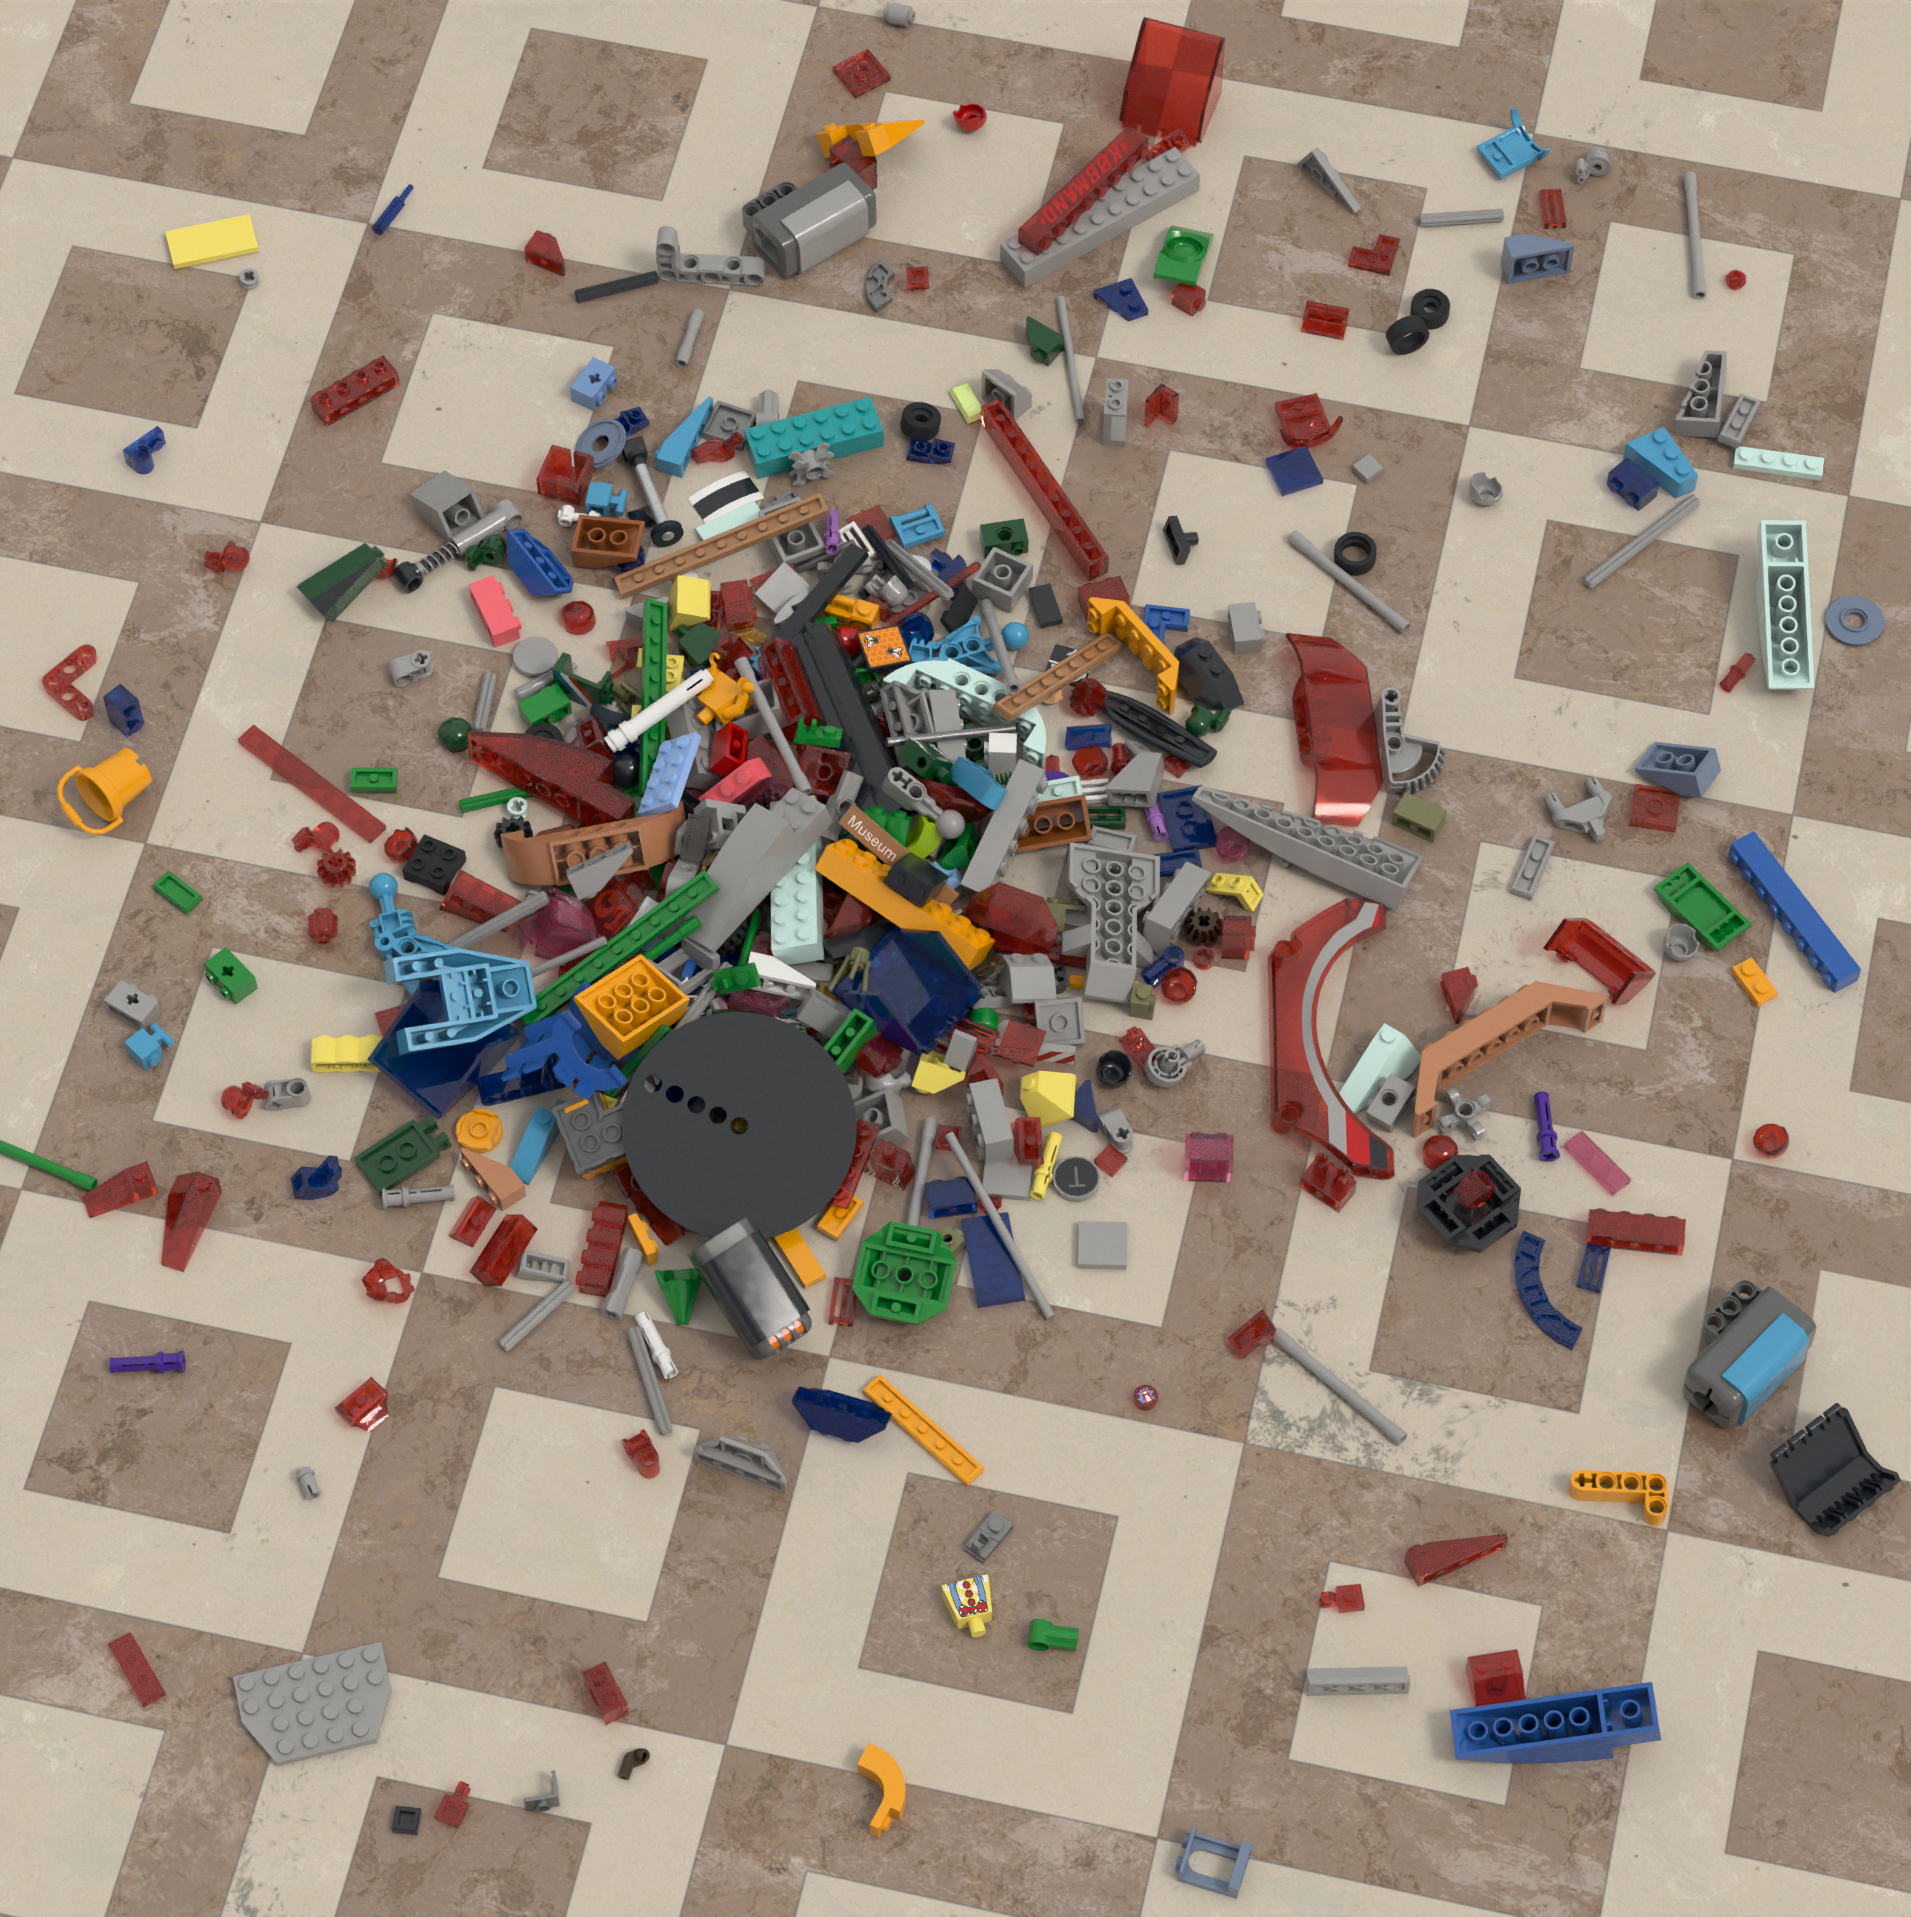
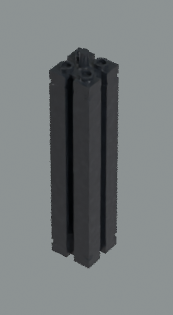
(846, 706)

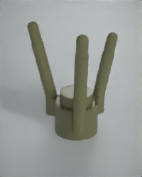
(625, 694)
(857, 961)

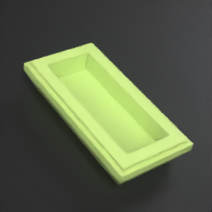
(966, 402)

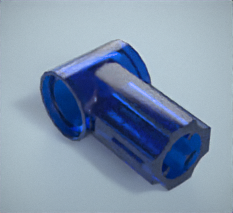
(1157, 970)

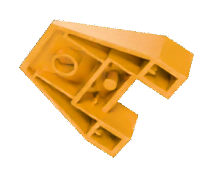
(871, 136)

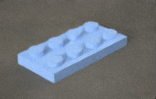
(669, 774)

